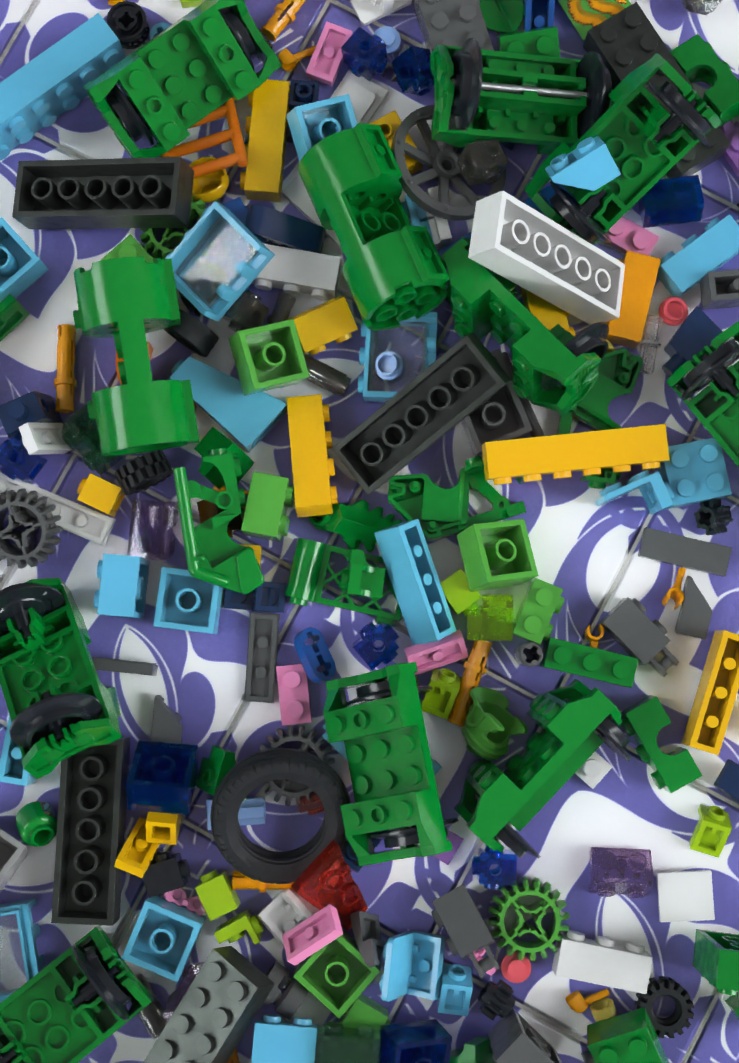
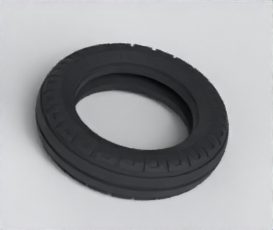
(261, 768)

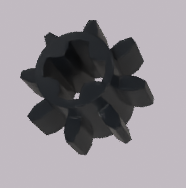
(713, 517)
(496, 999)

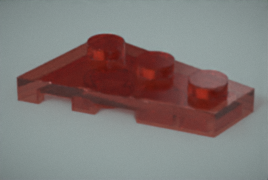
(330, 882)

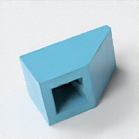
(585, 167)

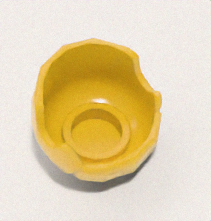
(209, 186)

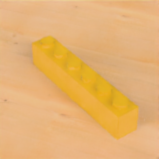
(575, 452)

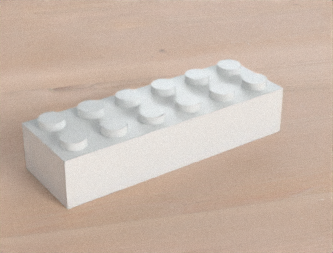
(546, 258)

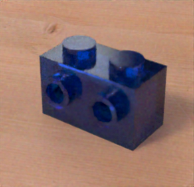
(672, 202)

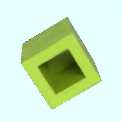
(458, 593)
(217, 894)

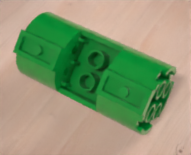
(357, 194)
(124, 302)

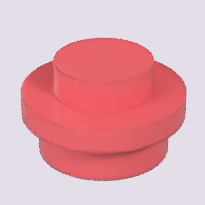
(673, 311)
(514, 969)

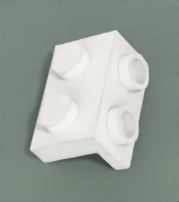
(284, 913)

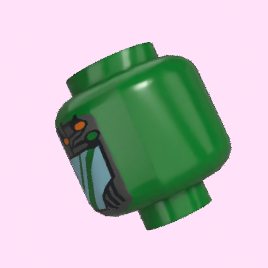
(36, 823)

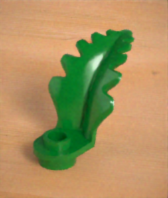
(355, 523)

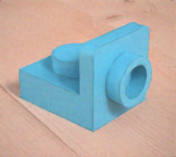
(455, 990)

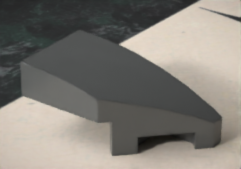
(694, 612)
(165, 723)
(367, 936)

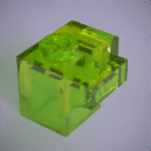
(492, 620)

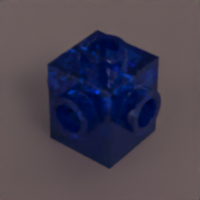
(365, 54)
(414, 71)
(17, 461)
(373, 654)
(501, 875)

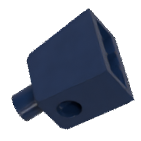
(689, 339)
(28, 409)

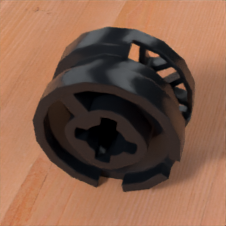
(128, 23)

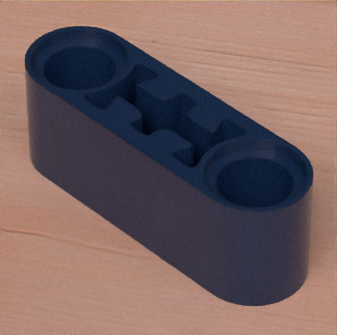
(284, 229)

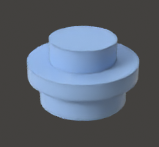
(390, 37)
(389, 365)

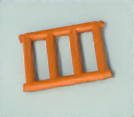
(232, 134)

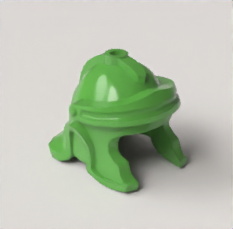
(490, 724)

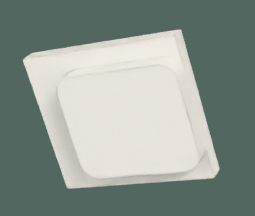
(364, 96)
(685, 896)

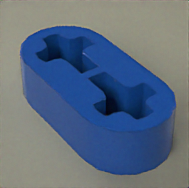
(314, 655)

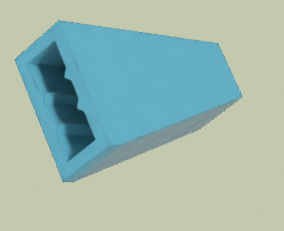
(223, 399)

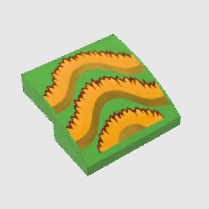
(590, 13)

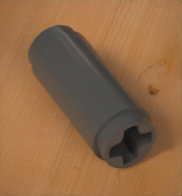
(536, 651)

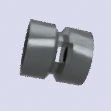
(293, 992)

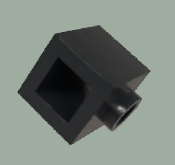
(166, 873)

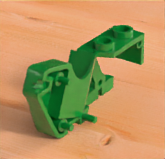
(616, 377)
(446, 510)
(208, 548)

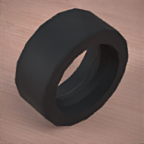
(193, 334)

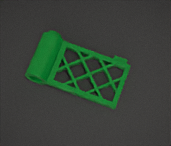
(309, 575)

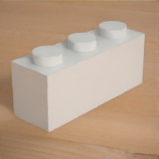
(300, 272)
(602, 962)

